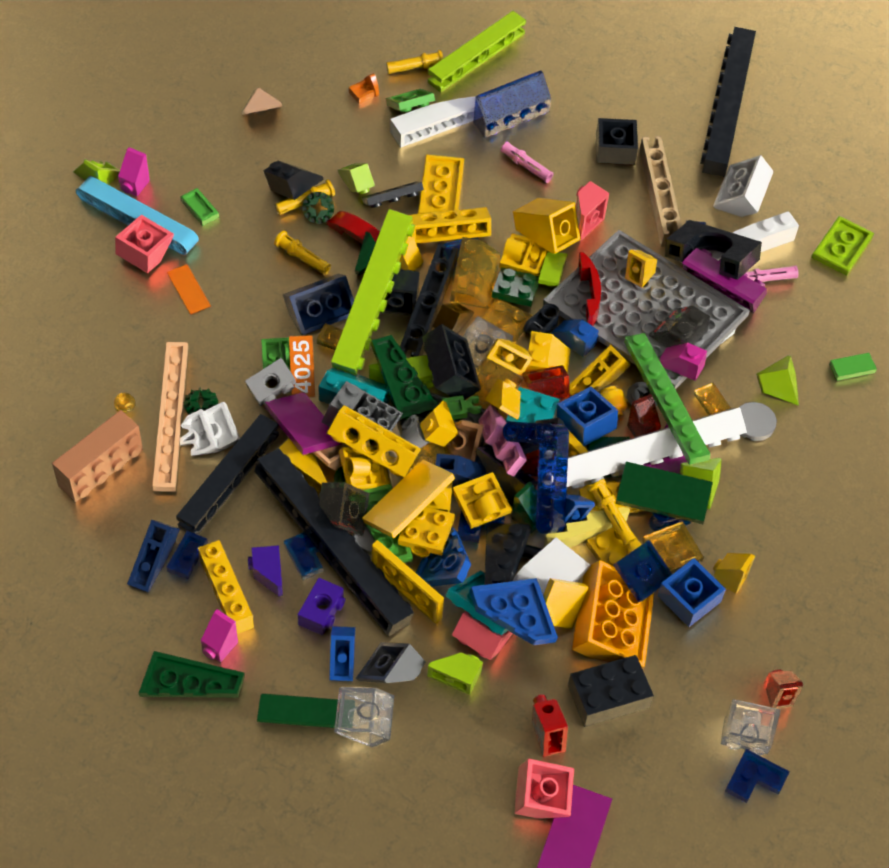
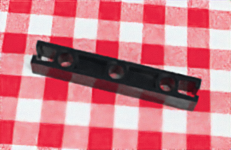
(431, 293)
(227, 475)

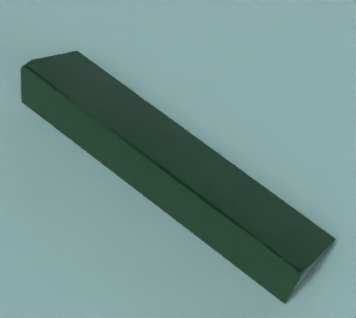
(297, 710)

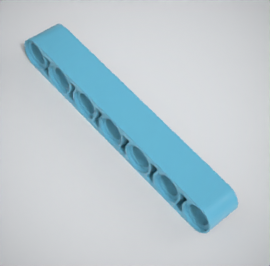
(129, 209)

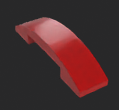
(352, 225)
(589, 272)

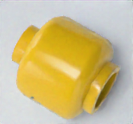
(616, 398)

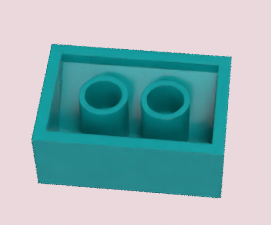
(335, 379)

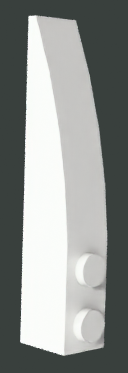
(431, 120)
(771, 232)

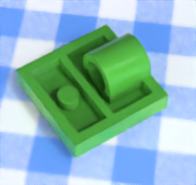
(274, 349)

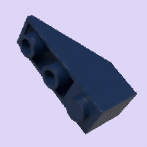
(462, 468)

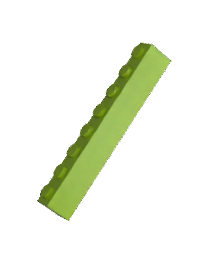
(372, 292)

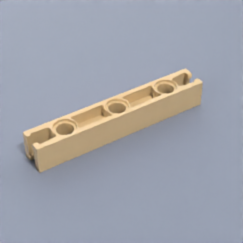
(660, 188)

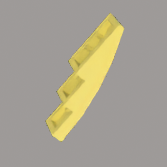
(579, 532)

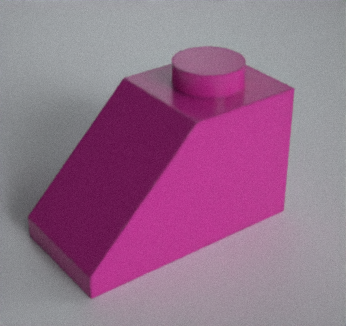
(134, 172)
(684, 360)
(219, 636)

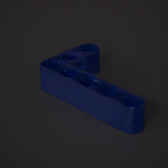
(547, 467)

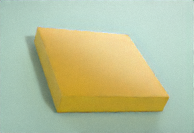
(564, 601)

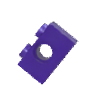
(324, 594)

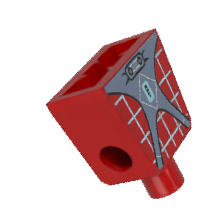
(549, 726)

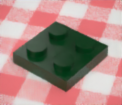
(515, 287)

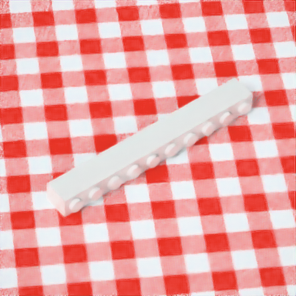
(650, 448)

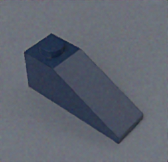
(153, 554)

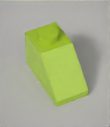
(357, 177)
(457, 671)

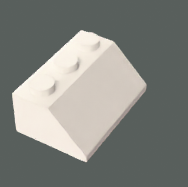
(744, 187)

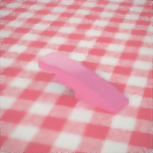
(504, 450)

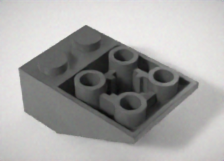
(363, 404)

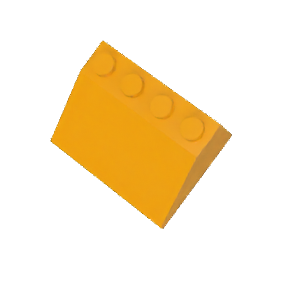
(610, 618)

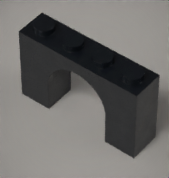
(739, 251)

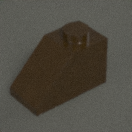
(453, 316)

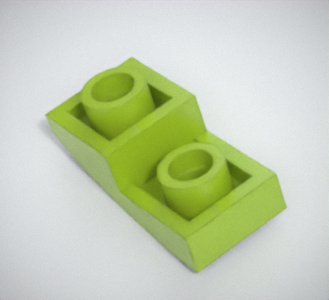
(552, 269)

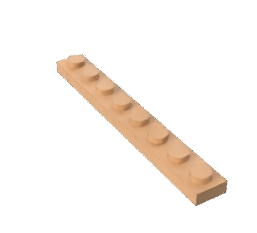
(170, 417)

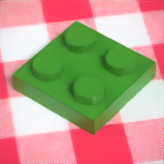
(405, 101)

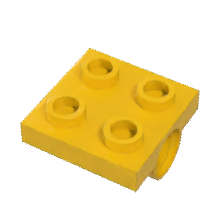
(523, 255)
(361, 471)
(481, 500)
(427, 532)

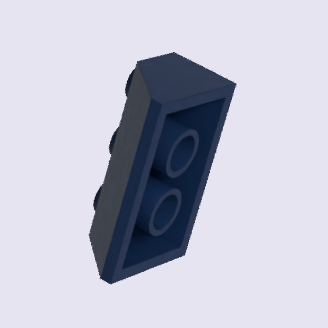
(319, 303)

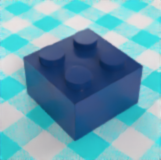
(588, 415)
(691, 592)

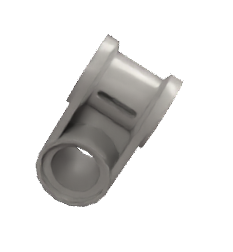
(412, 432)

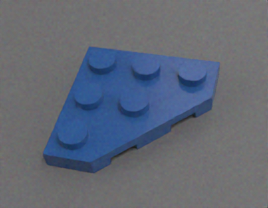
(446, 568)
(517, 608)

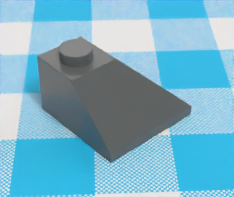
(392, 664)

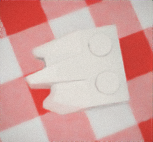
(210, 430)

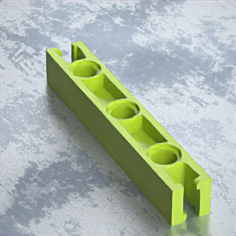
(476, 51)

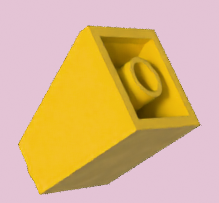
(548, 223)

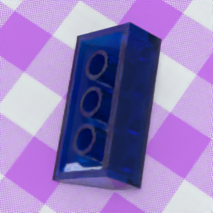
(512, 104)

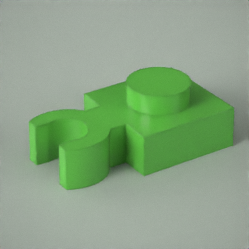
(459, 407)

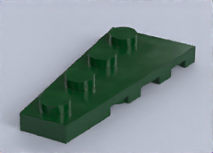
(401, 379)
(184, 677)

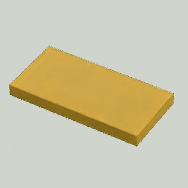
(441, 184)
(408, 498)
(408, 582)

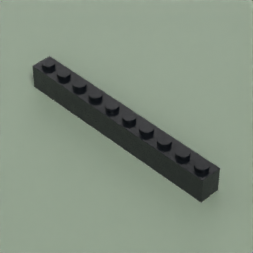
(728, 103)
(334, 544)

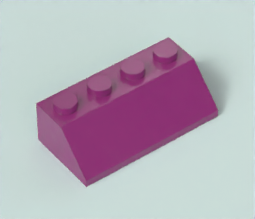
(743, 291)

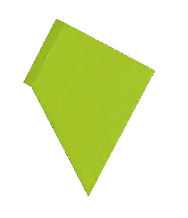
(104, 172)
(780, 380)
(704, 470)

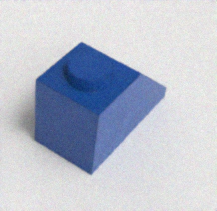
(577, 335)
(577, 508)
(342, 653)

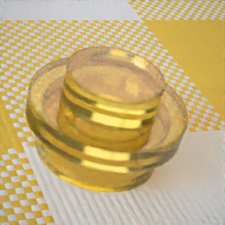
(124, 402)

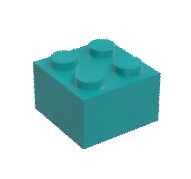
(535, 407)

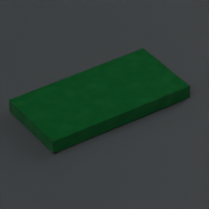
(664, 492)

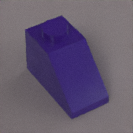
(267, 567)

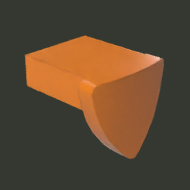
(365, 89)

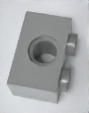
(276, 371)

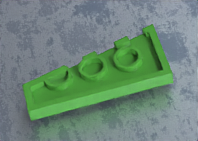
(402, 552)

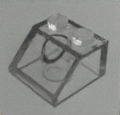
(481, 337)
(364, 715)
(750, 727)

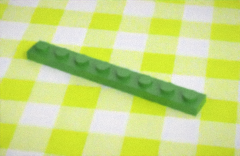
(667, 399)

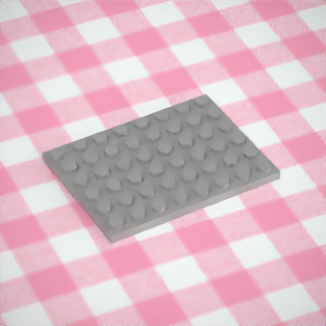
(638, 310)

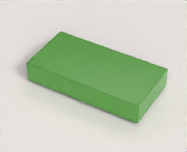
(199, 206)
(853, 366)

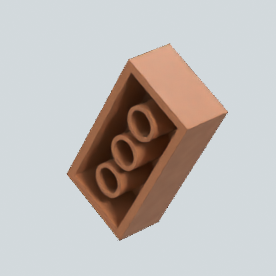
(97, 456)

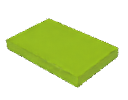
(842, 245)

